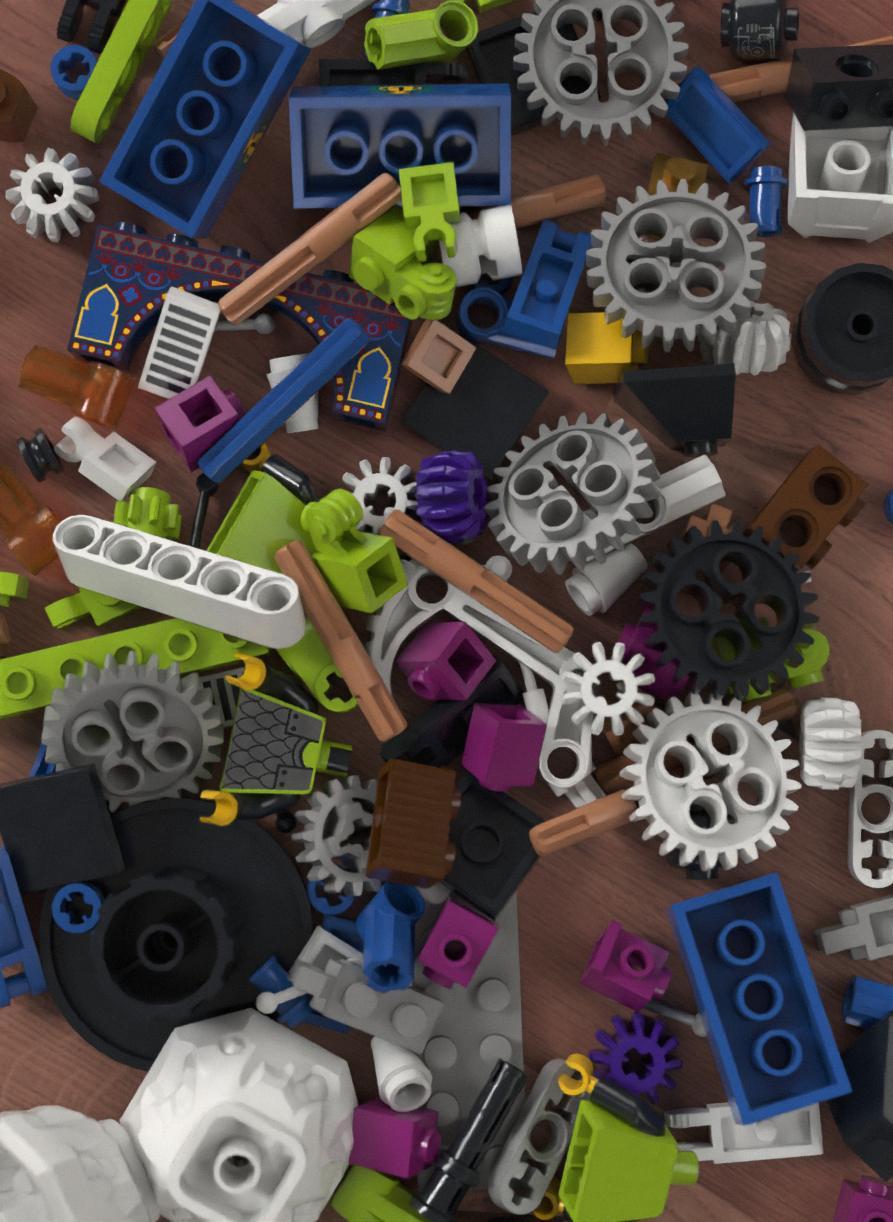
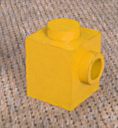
(598, 350)

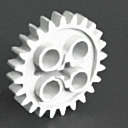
(667, 799)

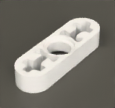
(856, 822)

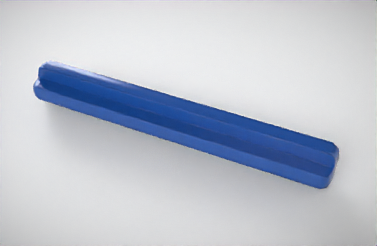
(284, 400)

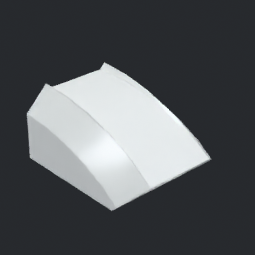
(841, 182)

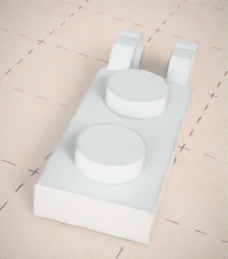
(777, 1137)

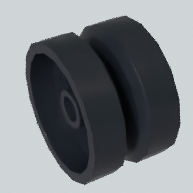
(826, 323)

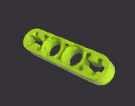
(117, 67)

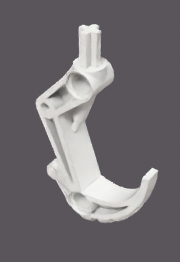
(407, 612)

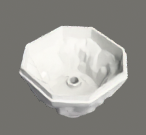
(246, 1092)
(70, 1169)

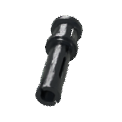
(458, 1166)

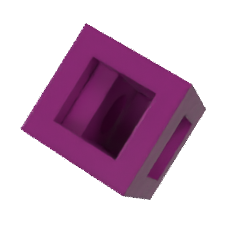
(198, 419)
(613, 977)

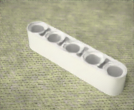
(181, 581)

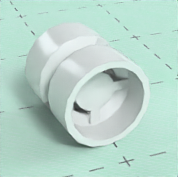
(485, 246)

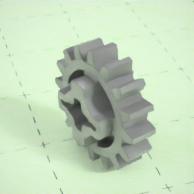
(331, 822)

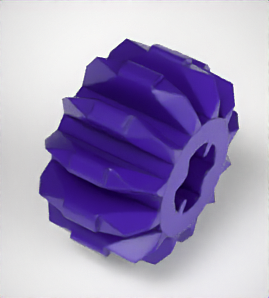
(452, 495)
(645, 1042)

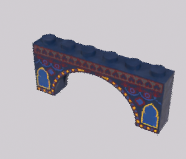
(134, 272)

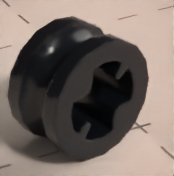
(40, 455)

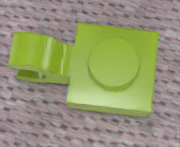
(87, 602)

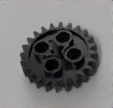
(765, 581)

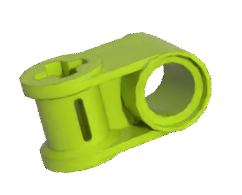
(315, 667)

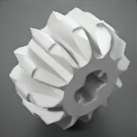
(38, 181)
(755, 345)
(382, 481)
(617, 672)
(830, 743)

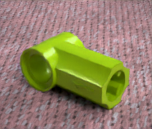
(418, 36)
(374, 1197)

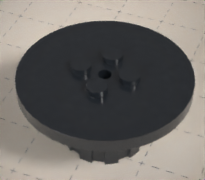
(221, 894)

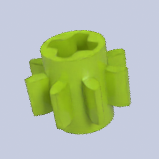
(150, 513)

